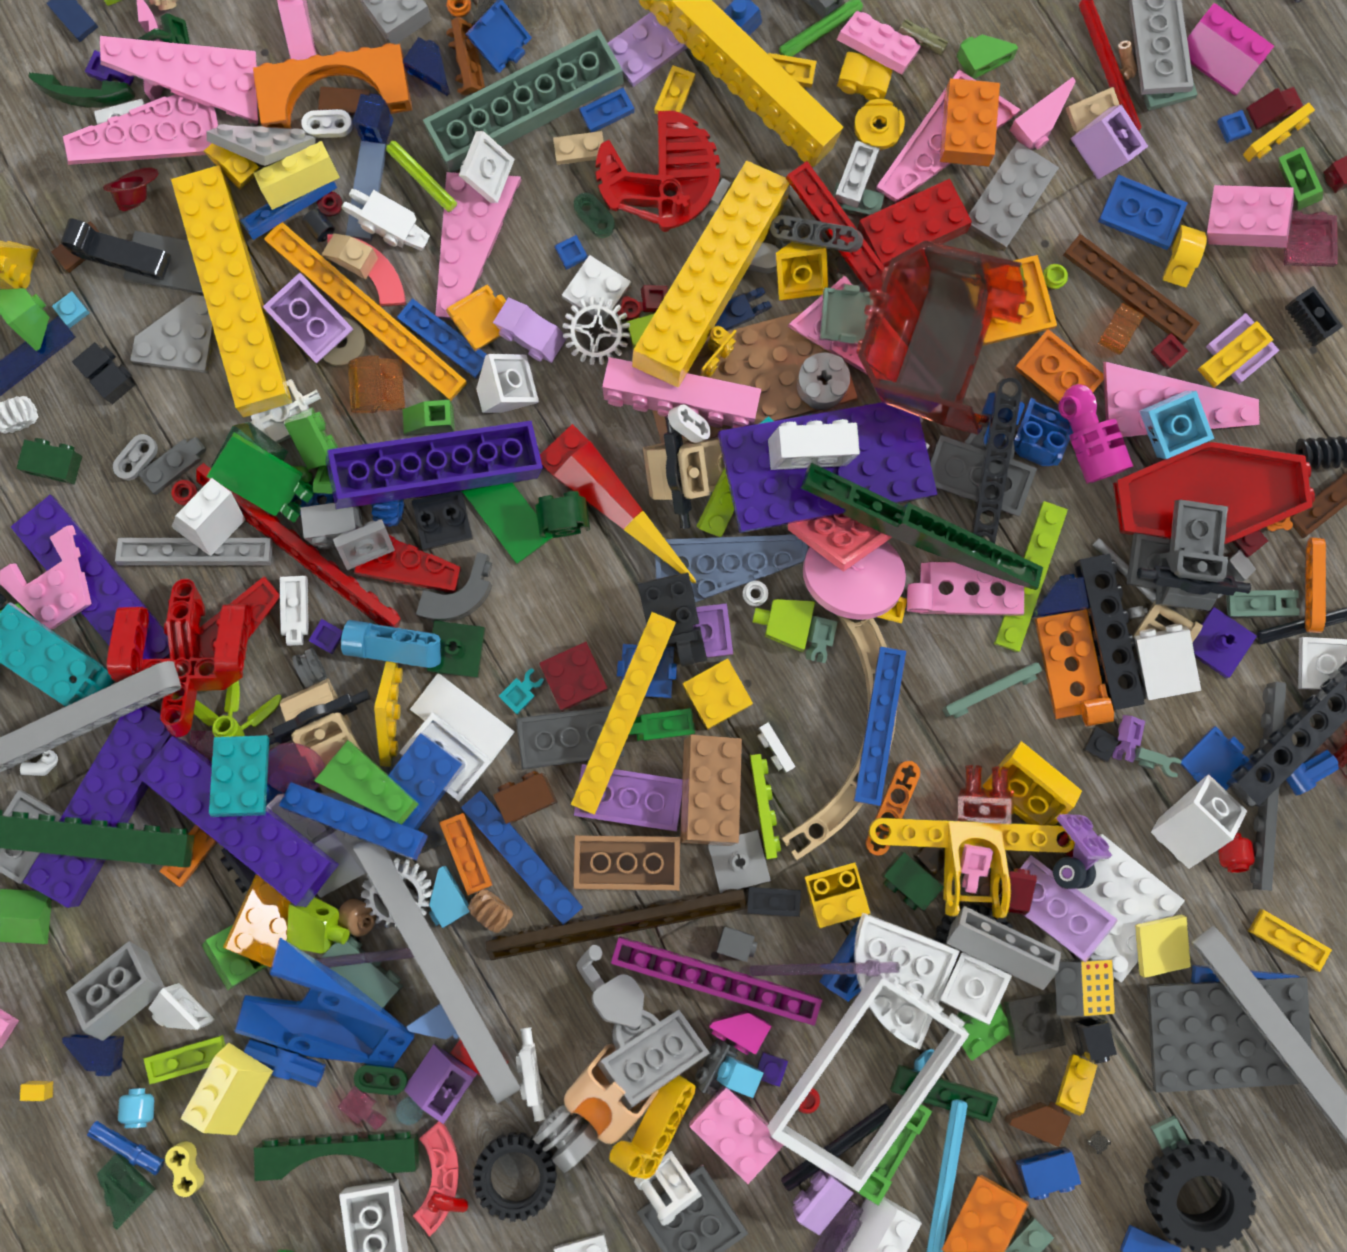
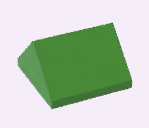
(24, 916)

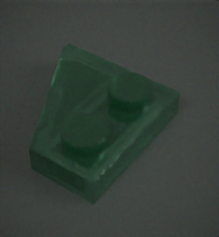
(123, 1188)

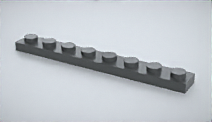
(1266, 821)

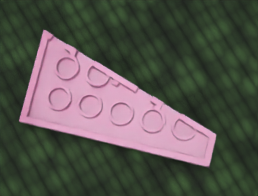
(921, 154)

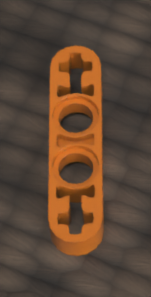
(1315, 585)
(889, 806)

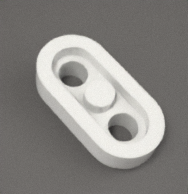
(328, 123)

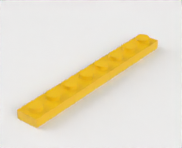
(623, 713)

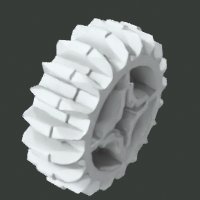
(593, 352)
(422, 898)

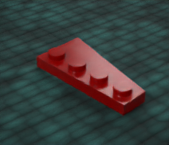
(260, 598)

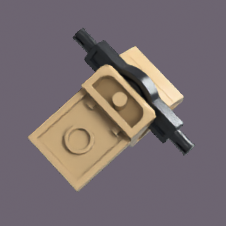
(682, 470)
(318, 720)

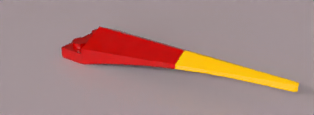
(582, 469)

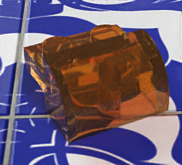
(375, 384)

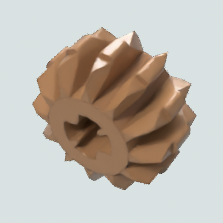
(490, 910)

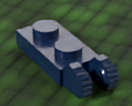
(739, 310)

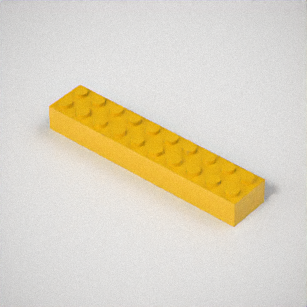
(750, 75)
(711, 274)
(231, 291)

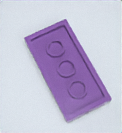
(638, 800)

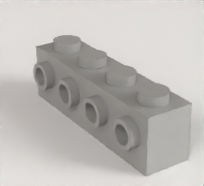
(1003, 948)

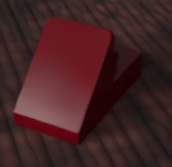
(1274, 107)

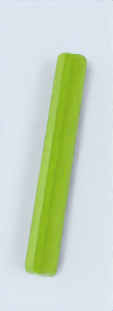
(421, 176)

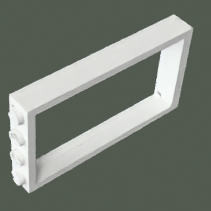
(906, 1107)

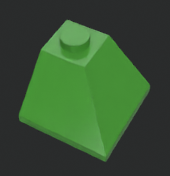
(24, 315)

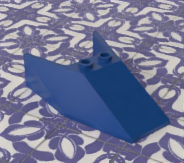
(330, 1020)

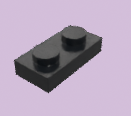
(774, 901)

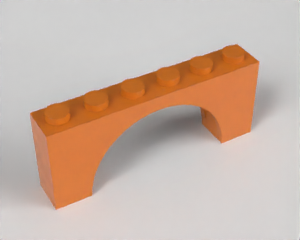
(282, 83)

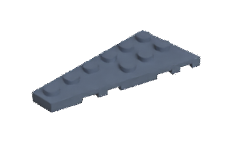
(732, 561)

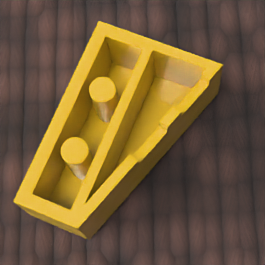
(16, 264)

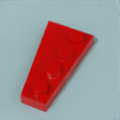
(413, 568)

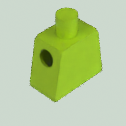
(787, 622)
(315, 927)

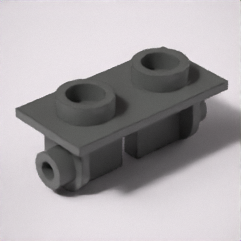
(707, 1075)

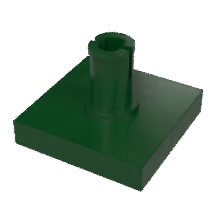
(460, 649)

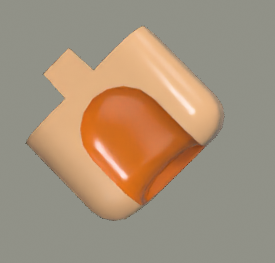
(601, 1103)

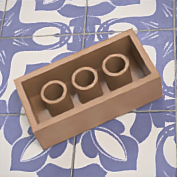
(711, 790)
(627, 862)

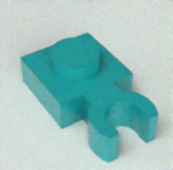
(518, 694)

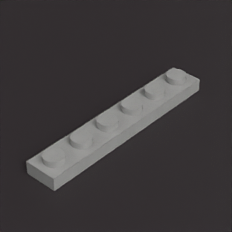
(183, 552)

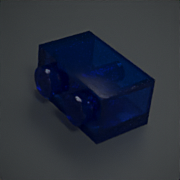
(373, 119)

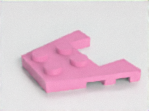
(57, 592)

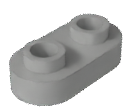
(133, 455)

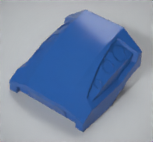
(1042, 435)

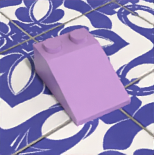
(308, 318)

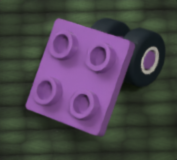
(1079, 870)

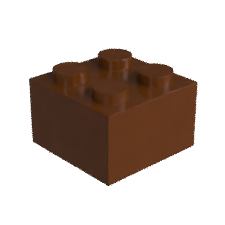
(524, 798)

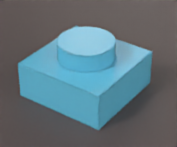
(70, 309)

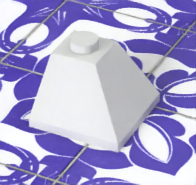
(505, 383)
(178, 1009)

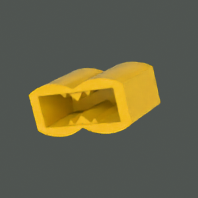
(864, 76)

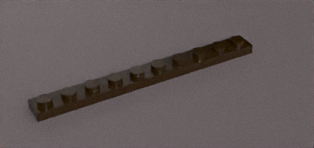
(607, 926)

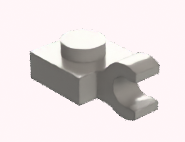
(717, 198)

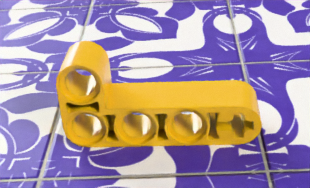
(655, 1131)

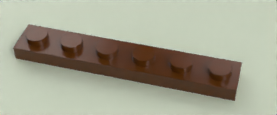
(1131, 289)

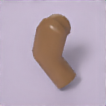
(1127, 60)

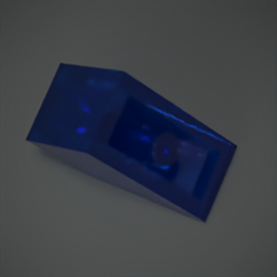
(427, 65)
(1063, 597)
(96, 1054)

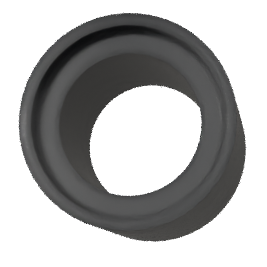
(318, 224)

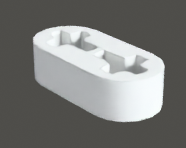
(689, 423)

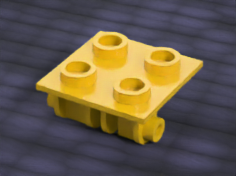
(722, 345)

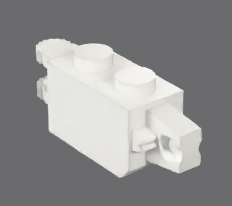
(387, 220)

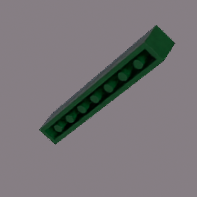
(96, 839)

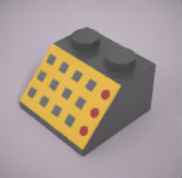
(1085, 987)

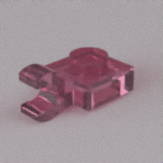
(359, 1106)

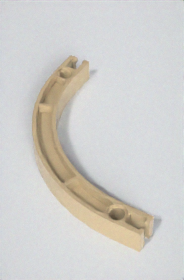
(842, 806)

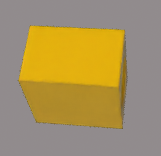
(36, 1091)

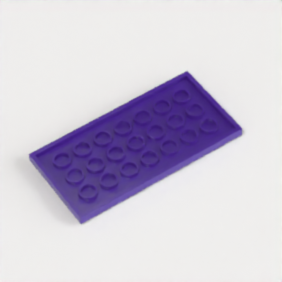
(890, 464)

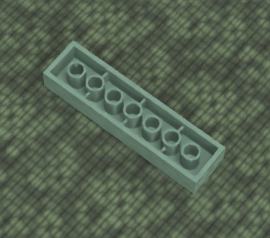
(526, 98)

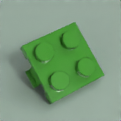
(981, 1035)

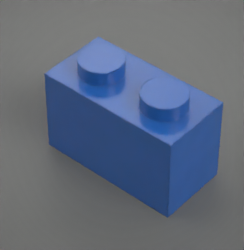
(1048, 1173)

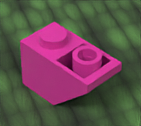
(743, 1028)

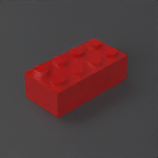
(927, 216)

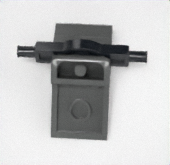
(1195, 566)

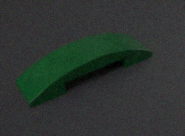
(110, 94)

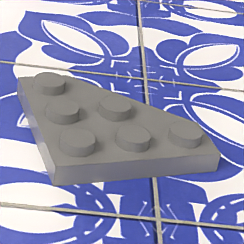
(260, 143)
(178, 338)

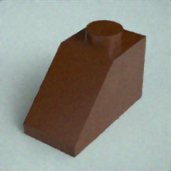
(1041, 1121)

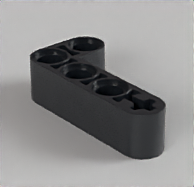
(115, 252)

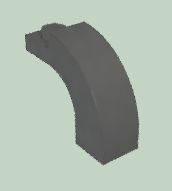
(462, 603)

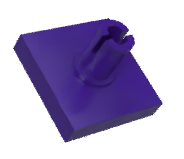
(1222, 642)

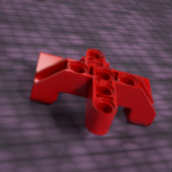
(226, 666)

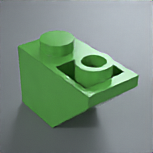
(429, 418)

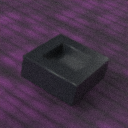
(1101, 744)

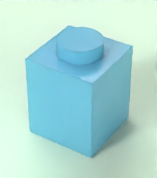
(739, 1076)

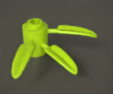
(228, 726)

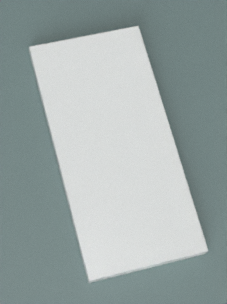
(463, 715)

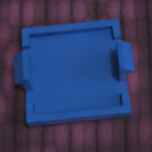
(499, 36)
(662, 680)
(1214, 756)

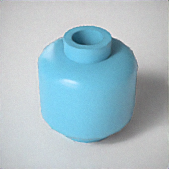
(136, 1108)

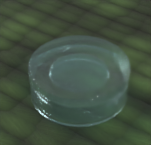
(408, 1111)

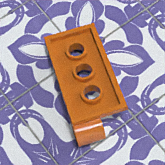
(1093, 702)

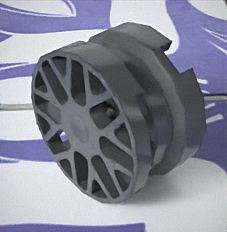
(309, 667)

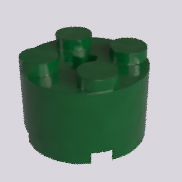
(562, 515)

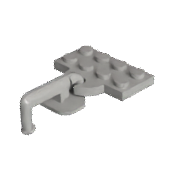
(647, 1049)

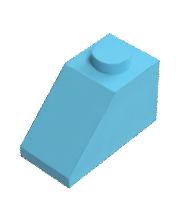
(447, 899)

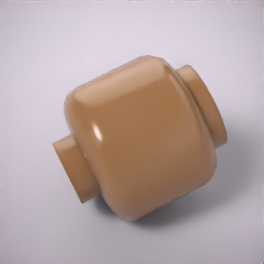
(356, 917)

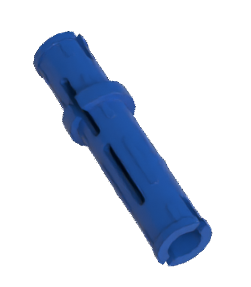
(121, 1145)

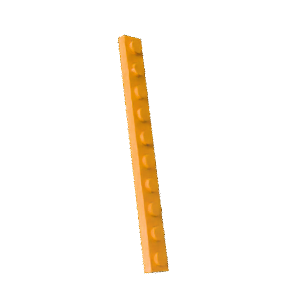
(365, 311)

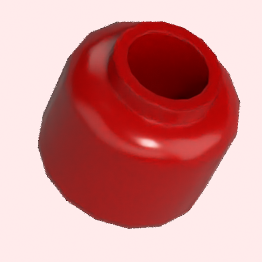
(1237, 855)

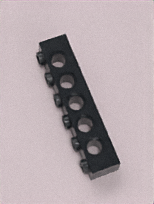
(1104, 567)

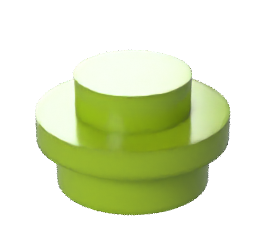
(1055, 276)

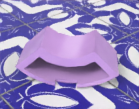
(529, 330)

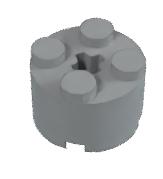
(812, 390)

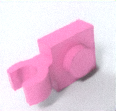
(974, 863)

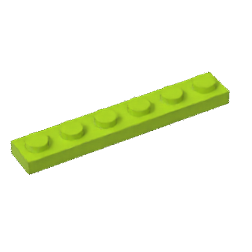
(1040, 551)

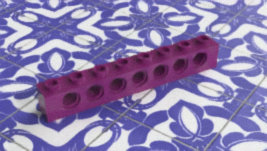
(716, 980)

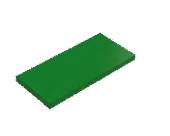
(508, 518)

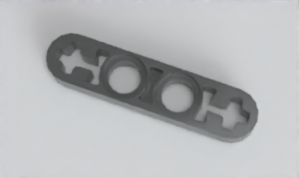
(816, 231)

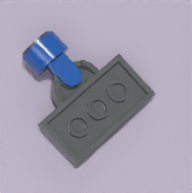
(959, 464)

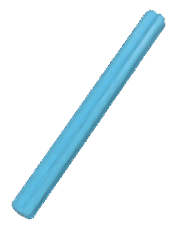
(947, 1176)

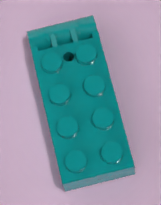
(48, 658)

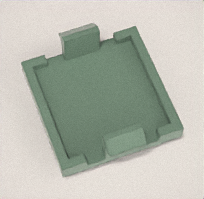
(844, 314)

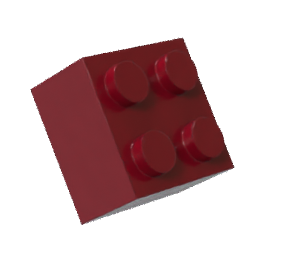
(573, 676)

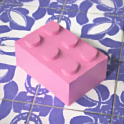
(1250, 216)
(735, 1133)

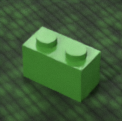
(1301, 176)

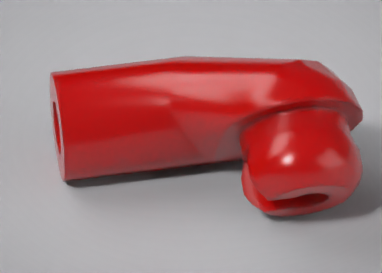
(447, 1203)

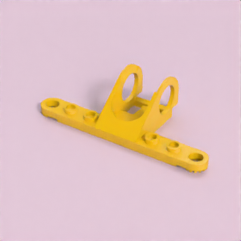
(953, 837)

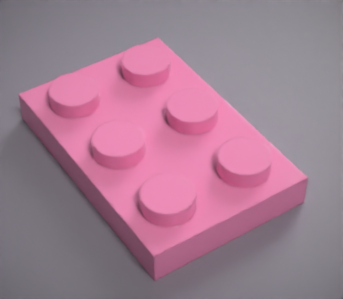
(879, 42)

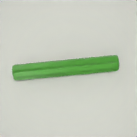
(820, 28)

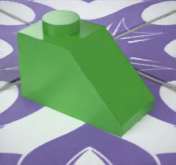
(984, 54)

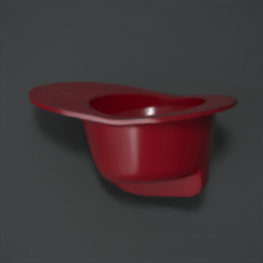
(131, 188)

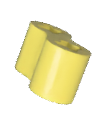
(184, 1169)

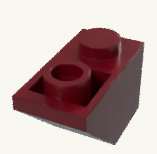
(1021, 891)

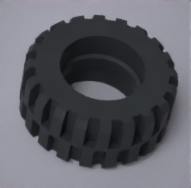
(1219, 1223)

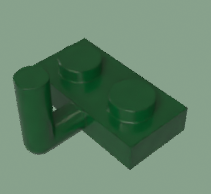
(173, 31)

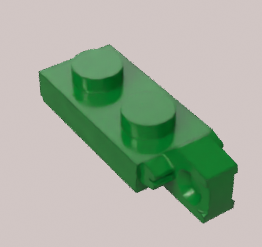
(663, 725)

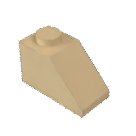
(350, 254)

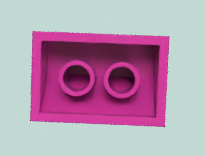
(1226, 49)

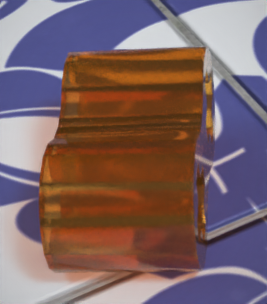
(1120, 328)

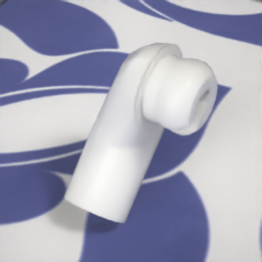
(42, 766)

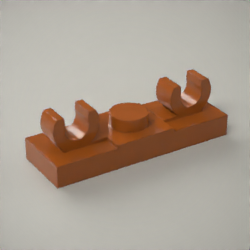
(466, 57)

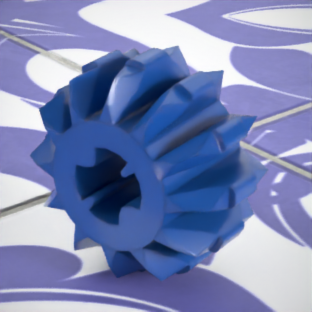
(389, 512)

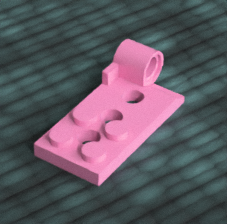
(927, 599)

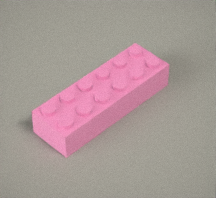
(711, 398)

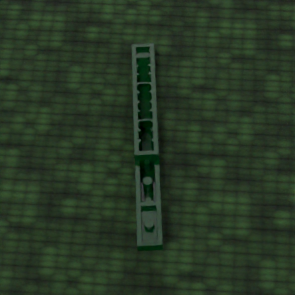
(921, 529)

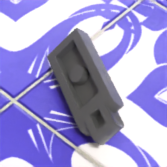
(172, 464)

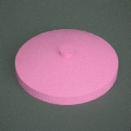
(860, 591)

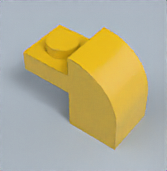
(1186, 256)

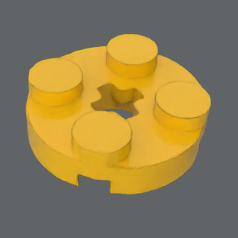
(888, 114)

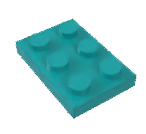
(239, 776)

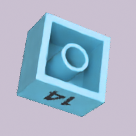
(1176, 424)

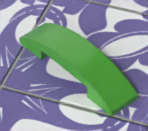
(879, 1180)

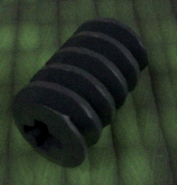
(1323, 451)

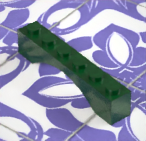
(392, 1152)

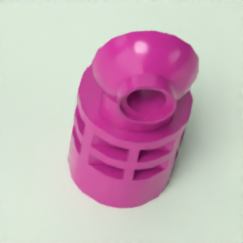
(1096, 444)

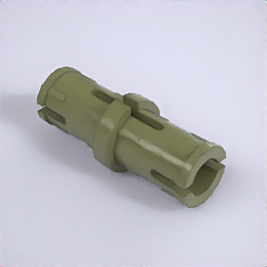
(923, 37)

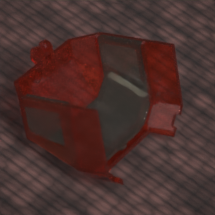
(932, 327)

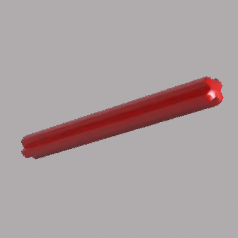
(1107, 58)

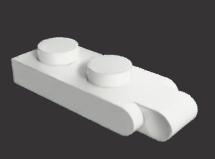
(294, 609)

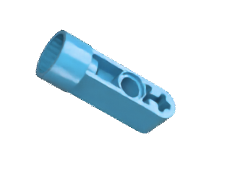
(390, 644)

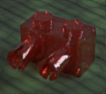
(986, 805)

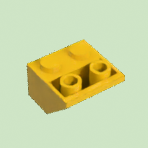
(836, 895)

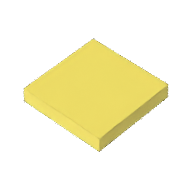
(1162, 946)

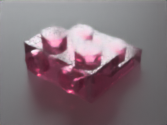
(1312, 240)

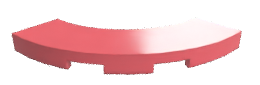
(385, 279)
(444, 1174)

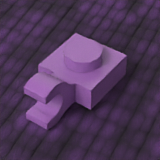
(1130, 734)

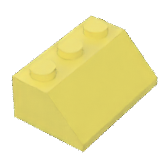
(296, 175)
(227, 1092)

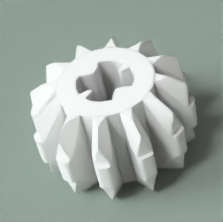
(17, 414)

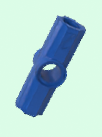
(286, 1063)

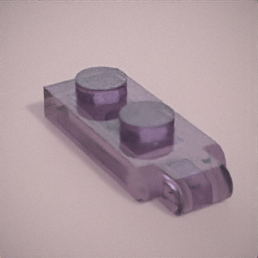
(841, 1229)

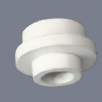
(755, 585)

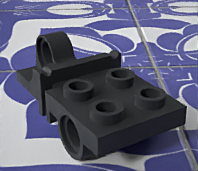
(675, 600)

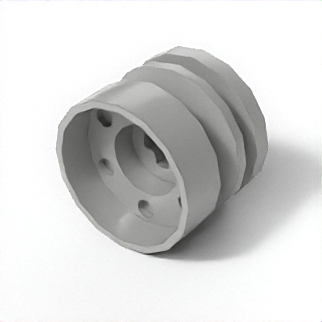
(568, 1136)

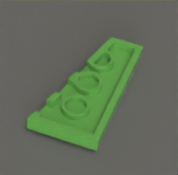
(362, 781)

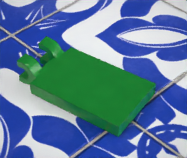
(260, 477)

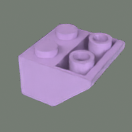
(1109, 141)
(821, 1201)

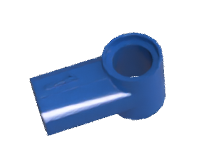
(1312, 771)

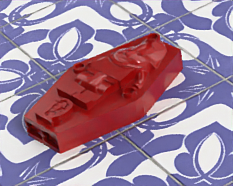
(1251, 482)

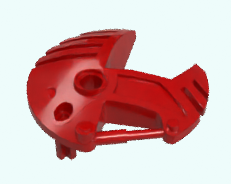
(685, 167)

